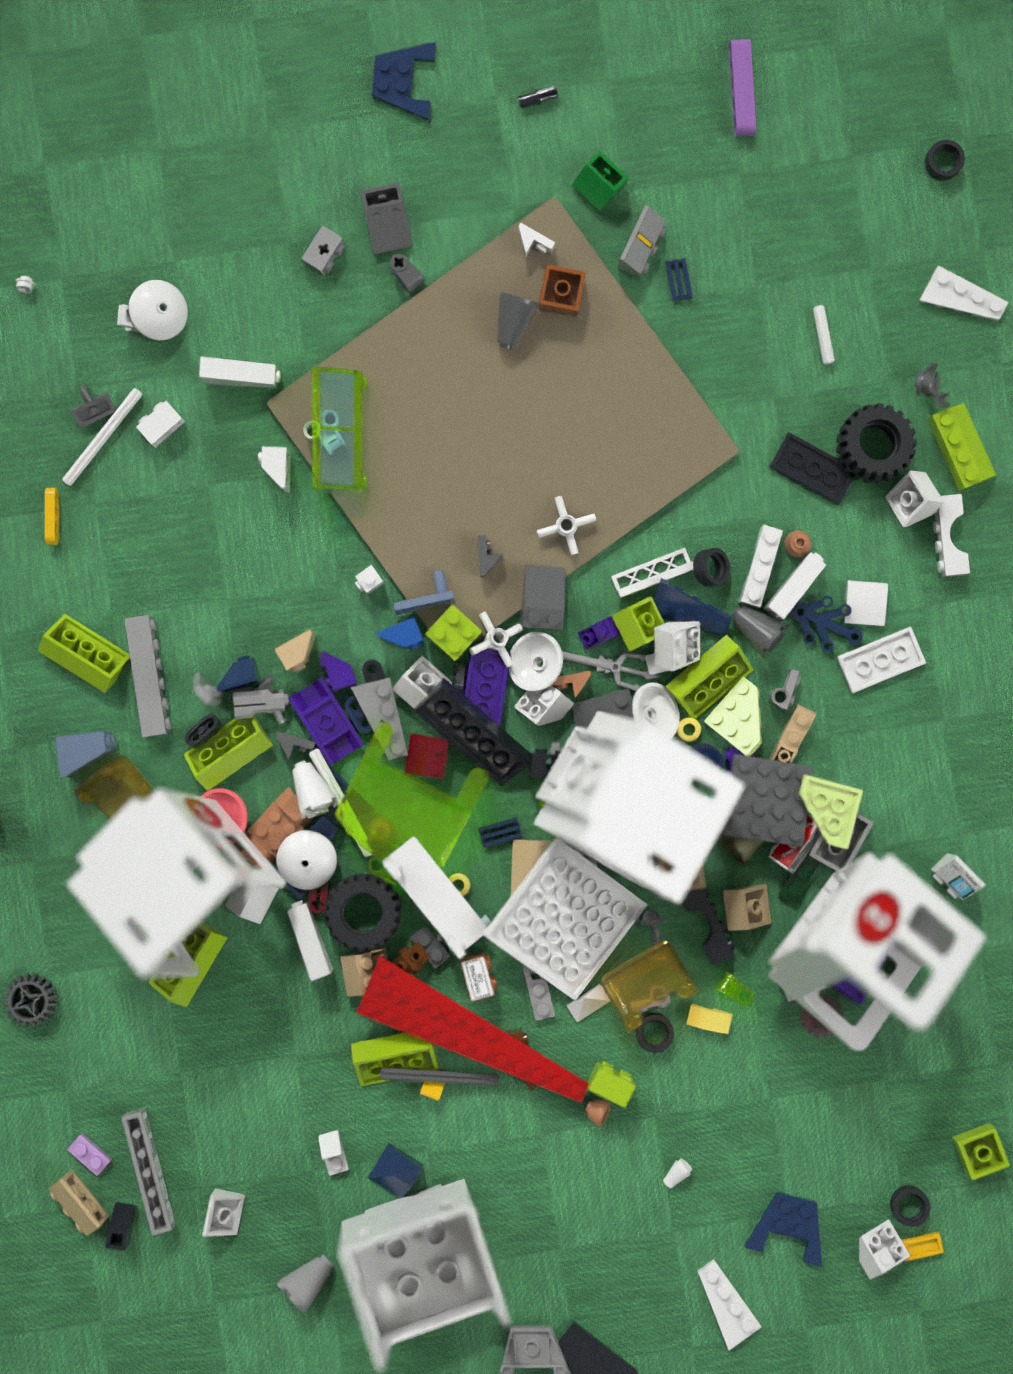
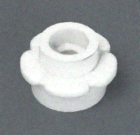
(24, 284)

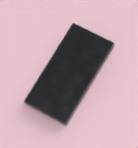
(812, 468)
(589, 1355)

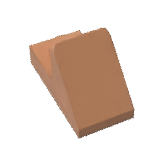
(578, 681)

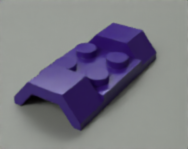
(326, 721)

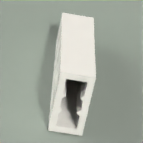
(238, 373)
(795, 586)
(310, 940)

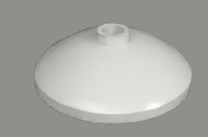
(146, 313)
(527, 656)
(656, 707)
(313, 848)

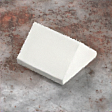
(251, 901)
(223, 1213)

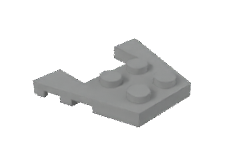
(533, 1348)

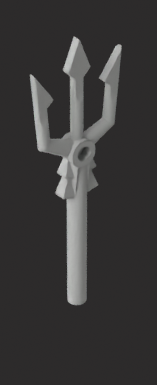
(610, 666)

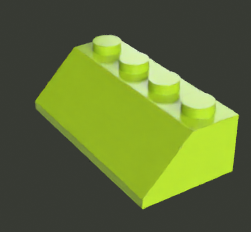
(961, 446)
(84, 653)
(710, 677)
(227, 751)
(203, 946)
(393, 1051)

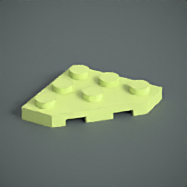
(739, 717)
(831, 808)

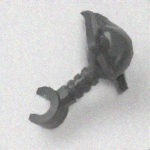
(929, 384)
(652, 919)

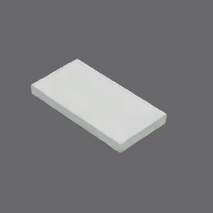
(881, 660)

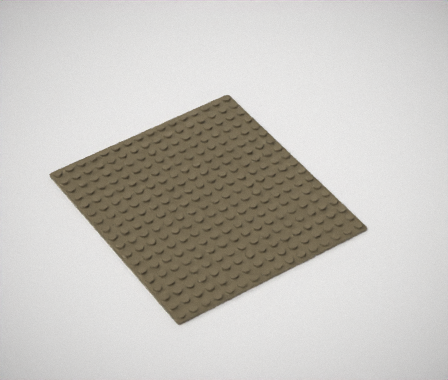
(489, 435)

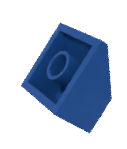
(403, 634)

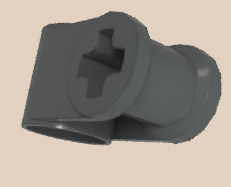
(408, 275)

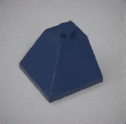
(240, 674)
(395, 1171)

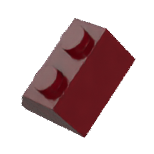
(427, 756)

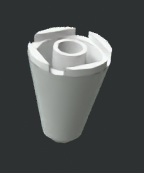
(312, 791)

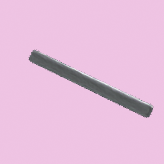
(439, 1076)

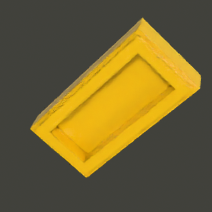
(923, 1246)

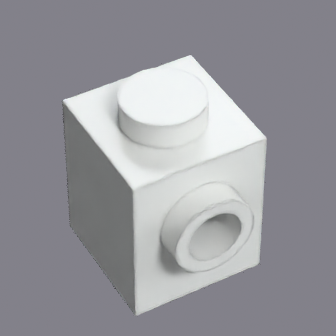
(368, 580)

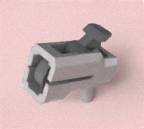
(258, 700)

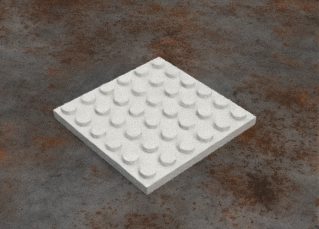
(565, 919)

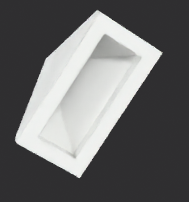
(588, 1003)

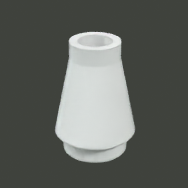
(677, 1173)

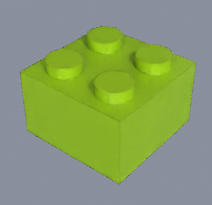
(638, 623)
(454, 633)
(611, 1083)
(980, 1151)

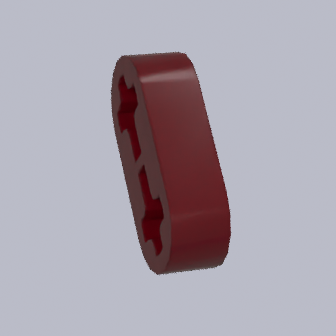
(323, 896)

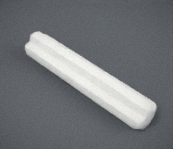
(823, 334)

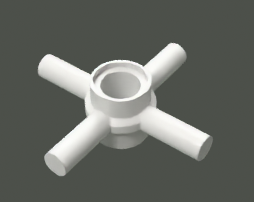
(564, 517)
(501, 634)

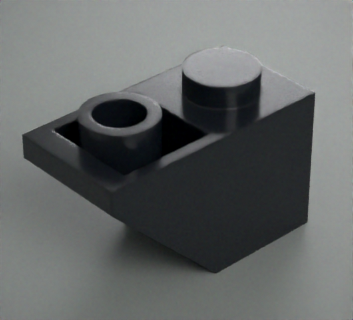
(120, 1226)

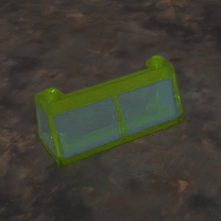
(337, 430)

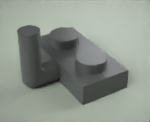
(93, 408)
(432, 946)

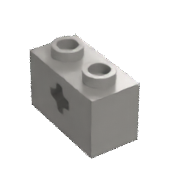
(323, 240)

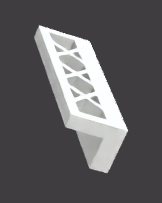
(651, 581)

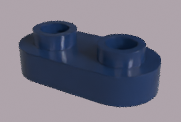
(357, 716)

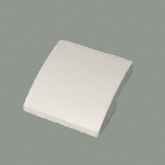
(867, 602)

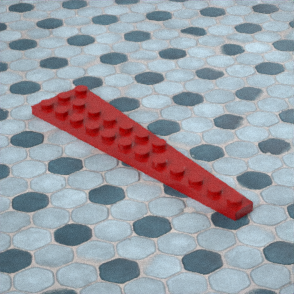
(424, 1012)

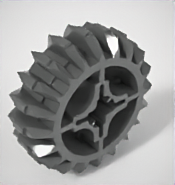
(33, 1007)

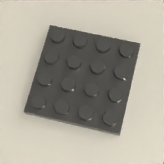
(769, 801)

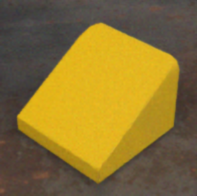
(432, 1090)

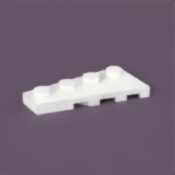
(729, 1308)

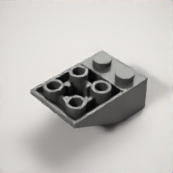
(386, 218)

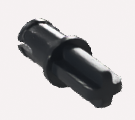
(538, 96)

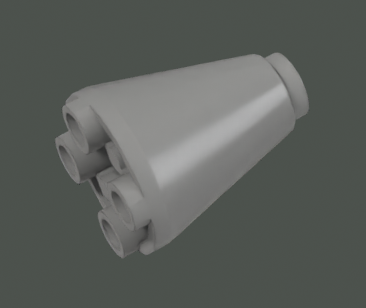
(306, 1282)

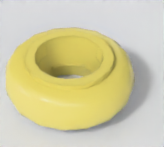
(695, 723)
(459, 876)

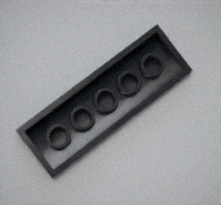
(473, 732)

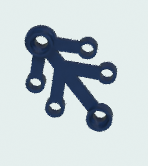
(823, 621)

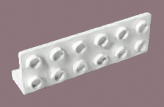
(435, 895)

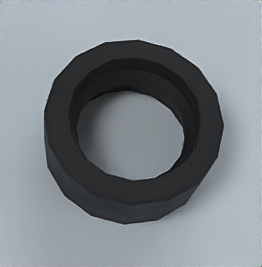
(953, 147)
(701, 569)
(657, 1047)
(919, 1218)

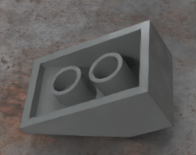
(543, 597)
(615, 703)

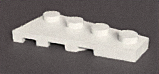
(962, 296)

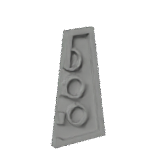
(206, 691)
(379, 703)

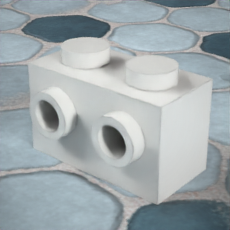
(159, 423)

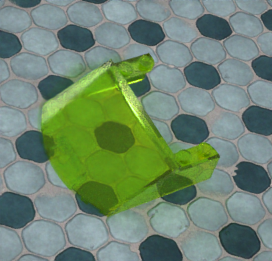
(390, 806)

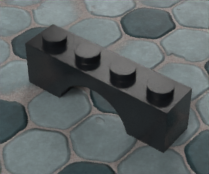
(716, 945)

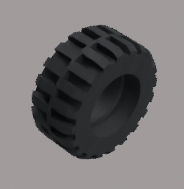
(893, 425)
(336, 918)

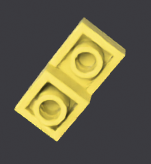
(708, 1019)

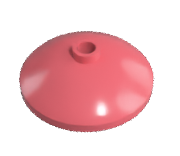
(233, 807)

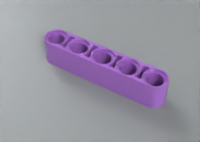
(742, 87)

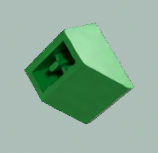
(600, 181)

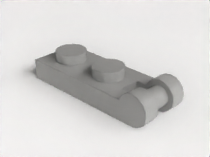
(539, 995)

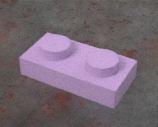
(89, 1154)

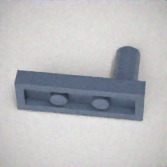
(441, 598)

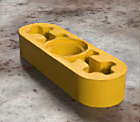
(51, 516)

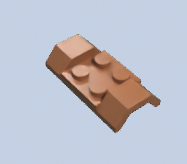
(275, 826)

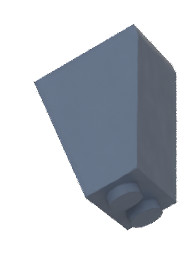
(82, 751)

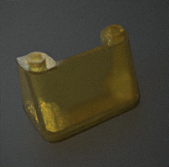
(115, 786)
(646, 981)

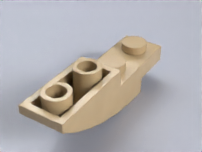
(792, 735)

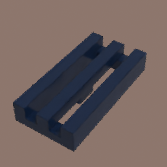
(676, 263)
(516, 827)

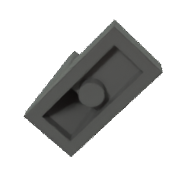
(486, 561)
(289, 741)

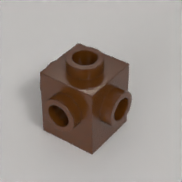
(412, 958)

